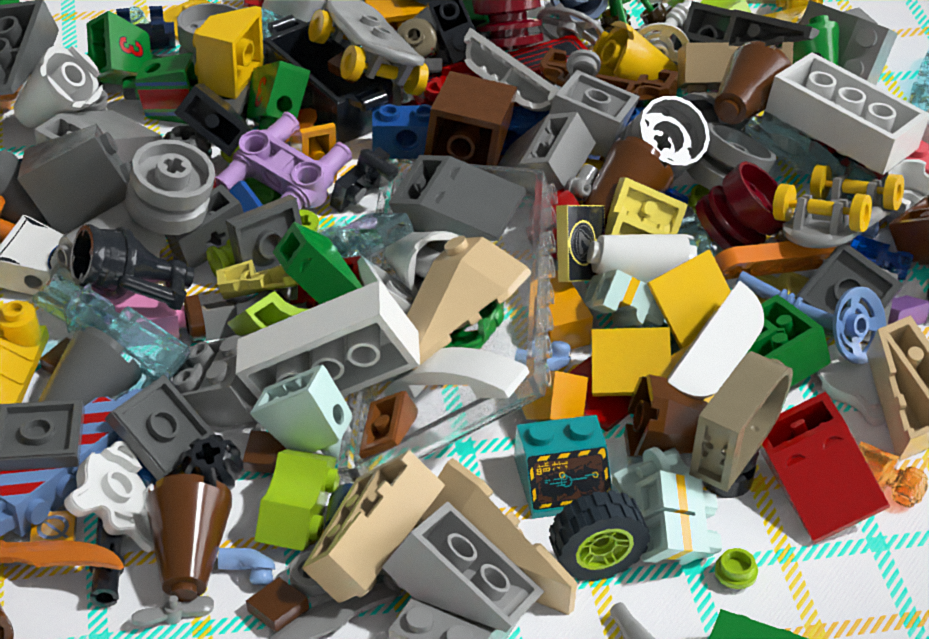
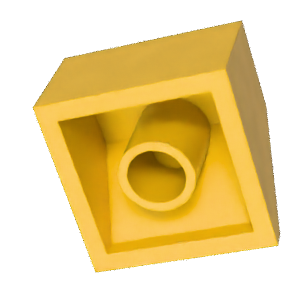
(228, 50)

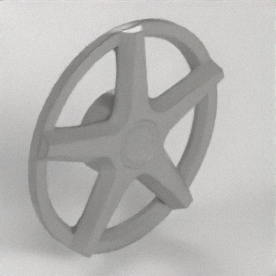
(568, 26)

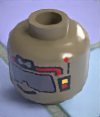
(421, 37)

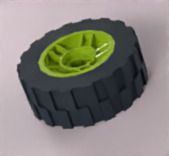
(599, 535)

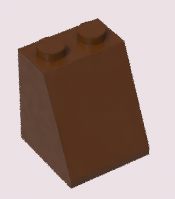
(470, 119)

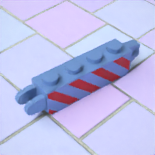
(33, 493)

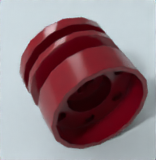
(509, 22)
(740, 208)

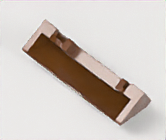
(555, 72)

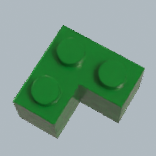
(791, 339)

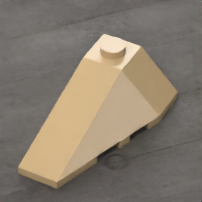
(459, 286)
(471, 498)

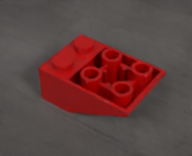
(822, 468)

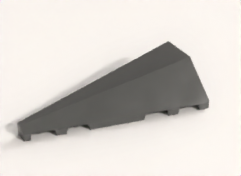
(721, 25)

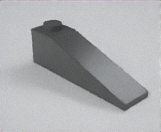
(25, 35)

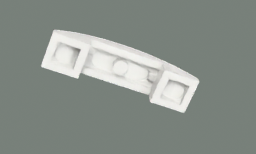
(484, 371)

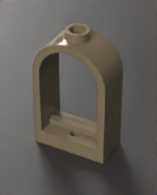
(739, 419)

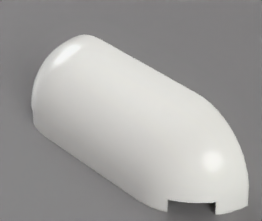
(497, 65)
(719, 345)

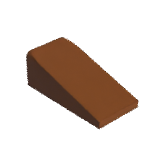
(387, 423)

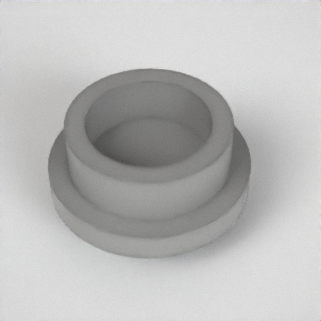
(584, 61)

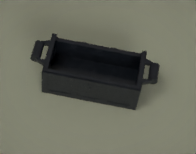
(330, 96)

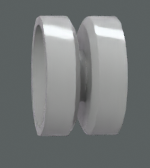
(725, 151)
(169, 187)

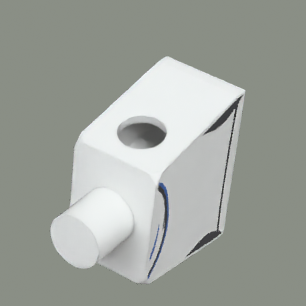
(29, 257)

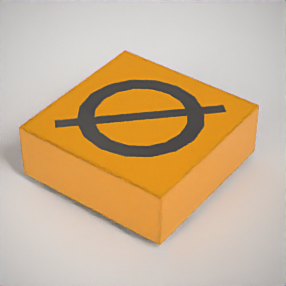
(57, 526)

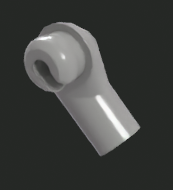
(581, 185)

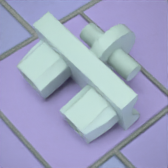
(652, 462)

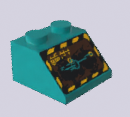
(561, 462)

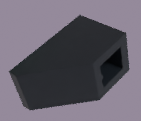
(451, 26)

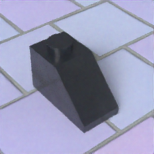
(213, 118)

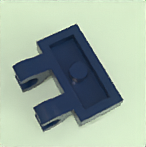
(160, 32)

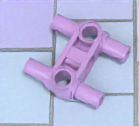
(282, 167)

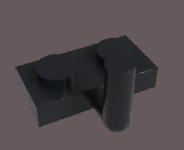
(363, 176)

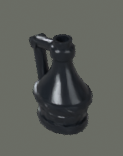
(120, 264)

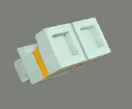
(625, 298)
(676, 517)

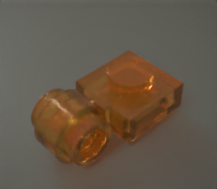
(907, 485)

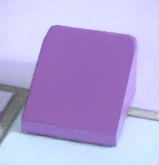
(906, 306)

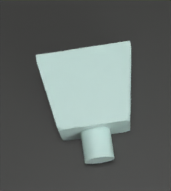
(305, 412)

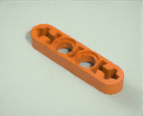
(770, 259)

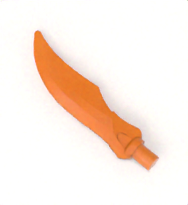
(59, 554)

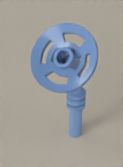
(844, 324)

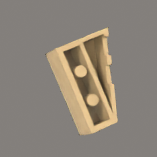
(704, 64)
(901, 377)
(371, 525)

